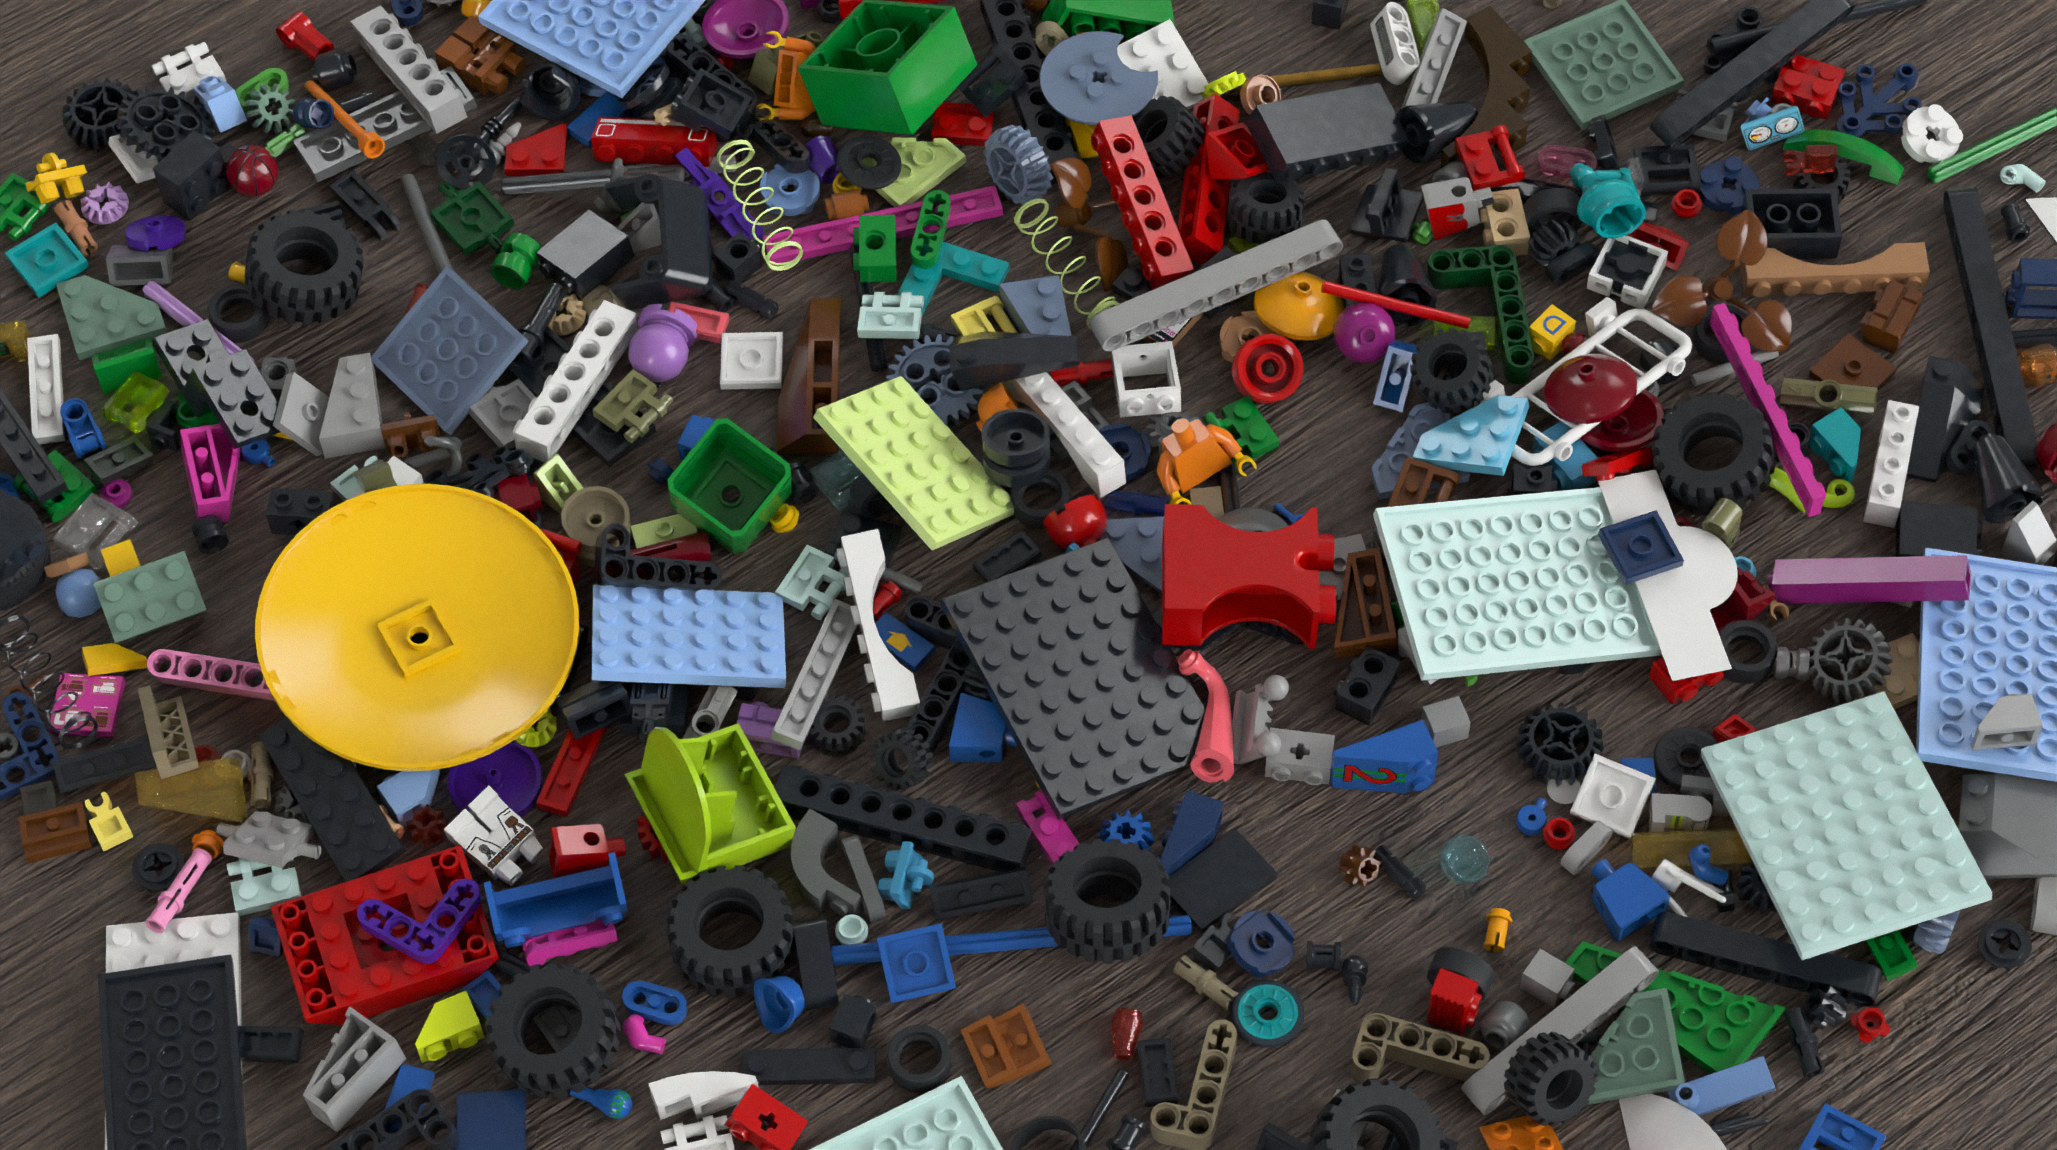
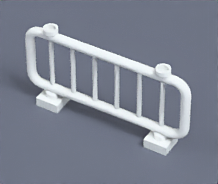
(1601, 325)

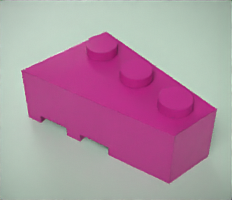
(210, 469)

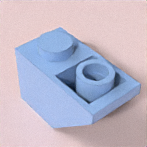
(220, 102)
(407, 792)

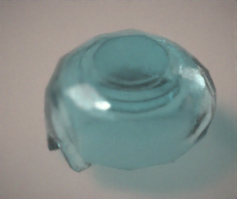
(1465, 860)

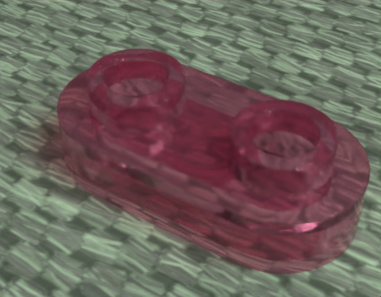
(1563, 159)

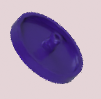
(509, 771)

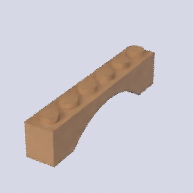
(1789, 276)

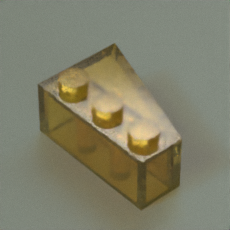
(209, 791)

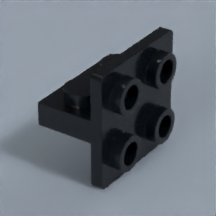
(1387, 209)

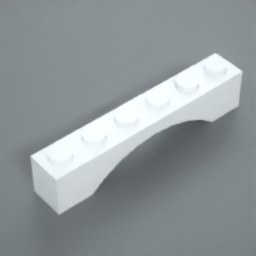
(1088, 448)
(894, 684)

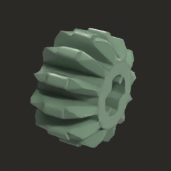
(262, 99)

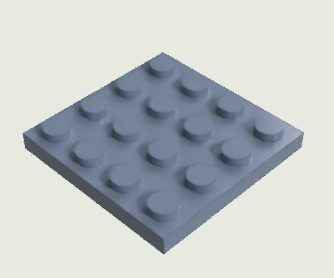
(448, 350)

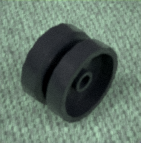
(1016, 447)

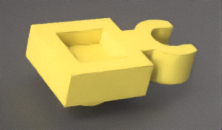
(108, 823)

